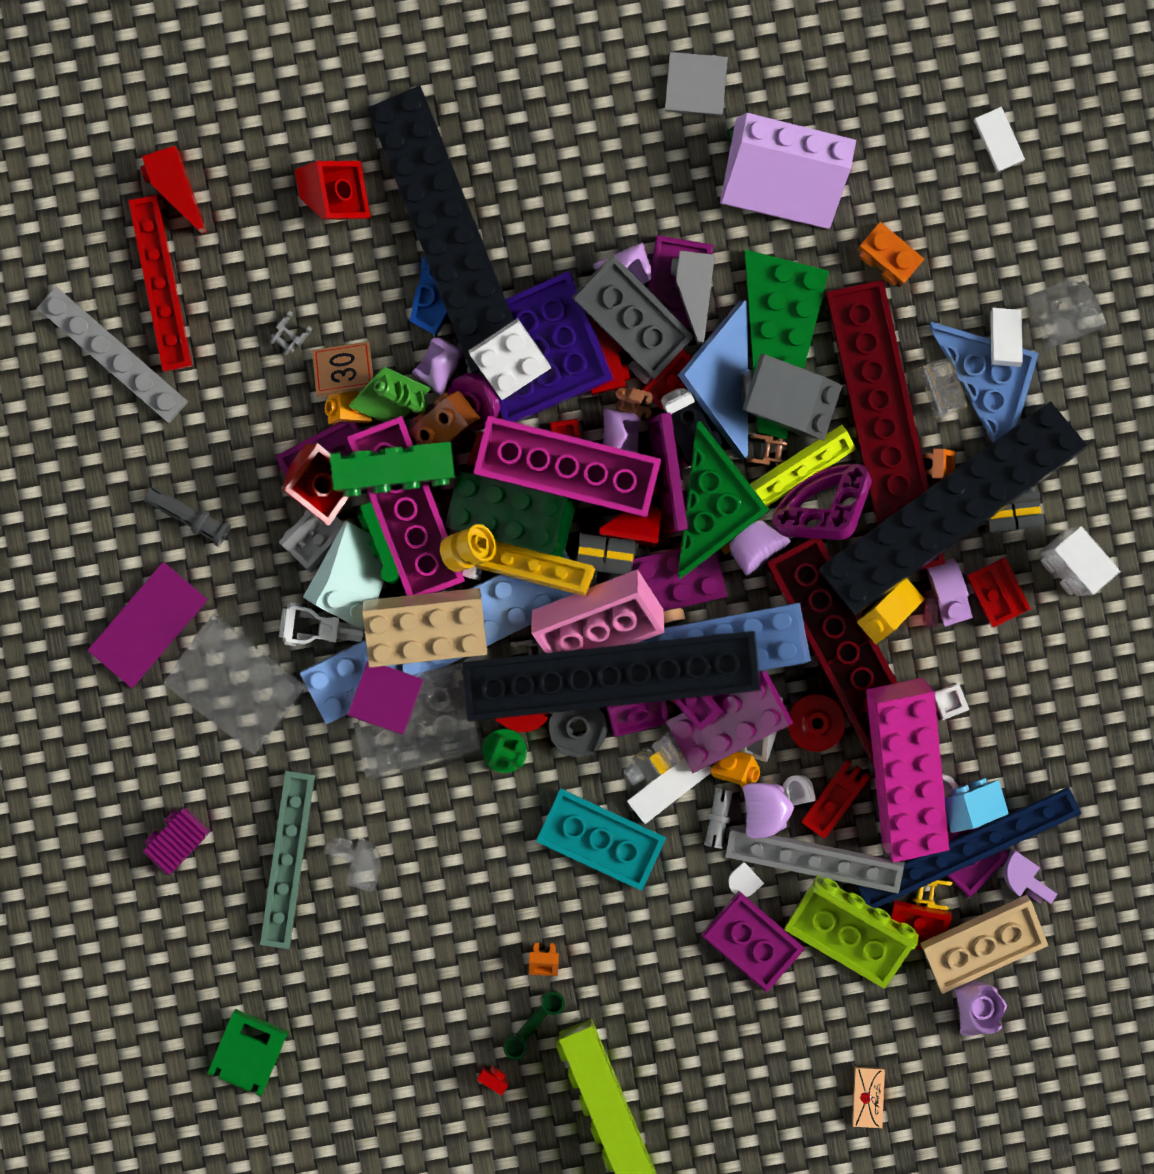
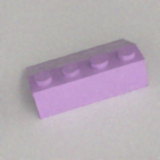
(786, 170)

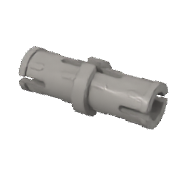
(718, 818)

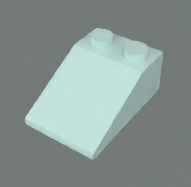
(347, 576)

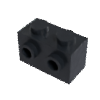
(684, 429)

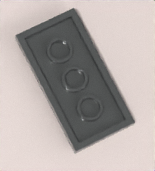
(632, 316)

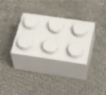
(1078, 562)

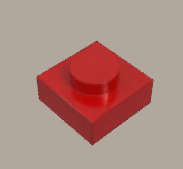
(494, 1079)

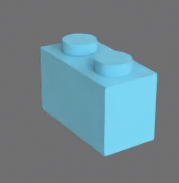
(975, 805)

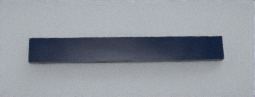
(979, 845)

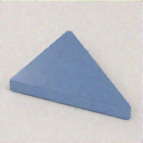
(716, 375)
(993, 390)

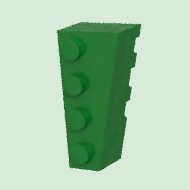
(392, 468)

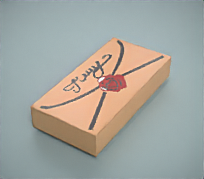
(868, 1097)

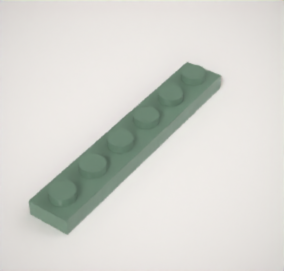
(287, 859)

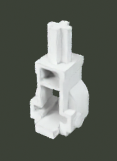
(329, 627)

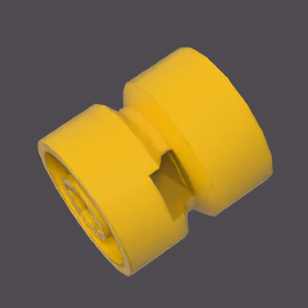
(467, 548)

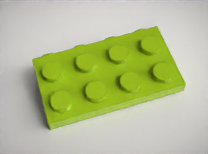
(851, 931)

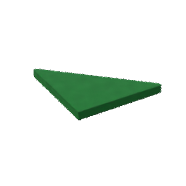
(717, 502)

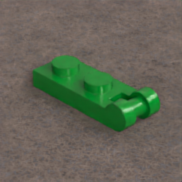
(379, 544)

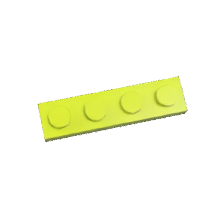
(804, 464)

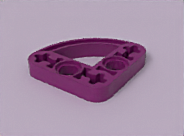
(793, 521)

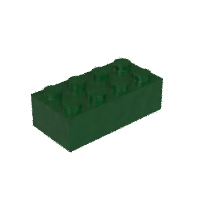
(512, 513)

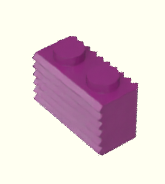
(176, 840)

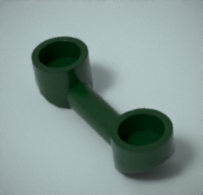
(514, 1044)

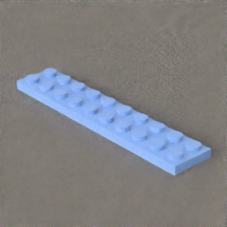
(505, 607)

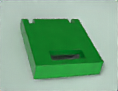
(244, 1058)

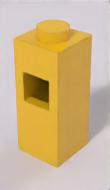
(890, 611)

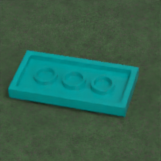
(601, 839)

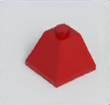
(334, 189)
(311, 483)
(634, 527)

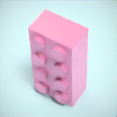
(609, 615)

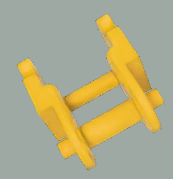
(930, 903)

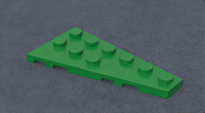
(782, 313)

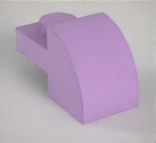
(951, 591)
(1020, 874)

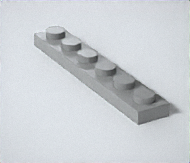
(112, 354)
(816, 860)

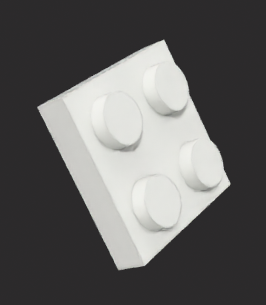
(509, 359)

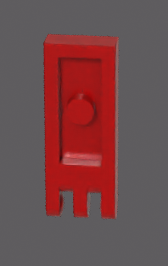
(834, 799)

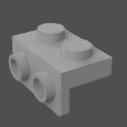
(310, 540)

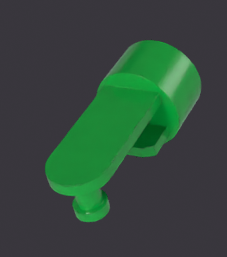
(504, 750)

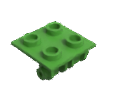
(390, 396)

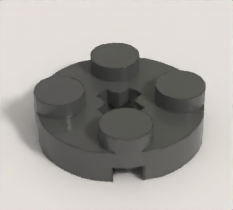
(585, 742)

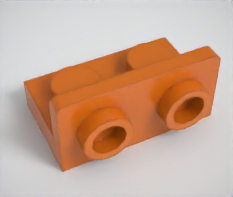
(890, 255)

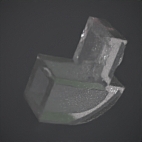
(365, 860)

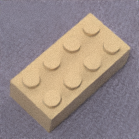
(424, 627)

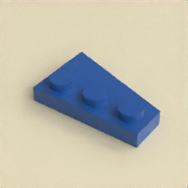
(428, 307)

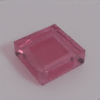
(930, 612)

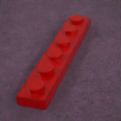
(160, 283)

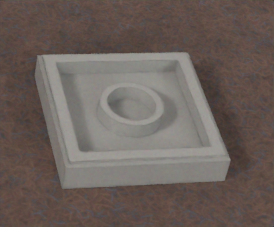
(696, 84)

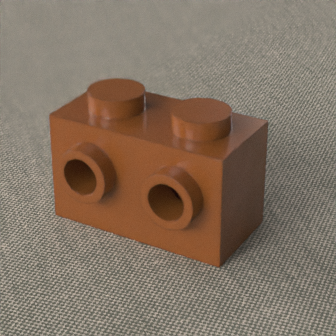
(444, 422)

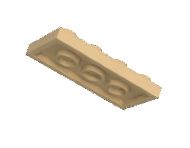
(984, 944)

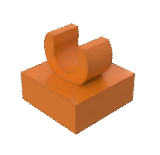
(942, 463)
(543, 963)

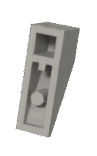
(693, 284)

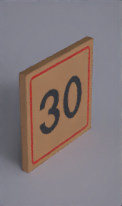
(342, 368)

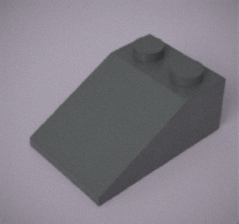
(792, 397)

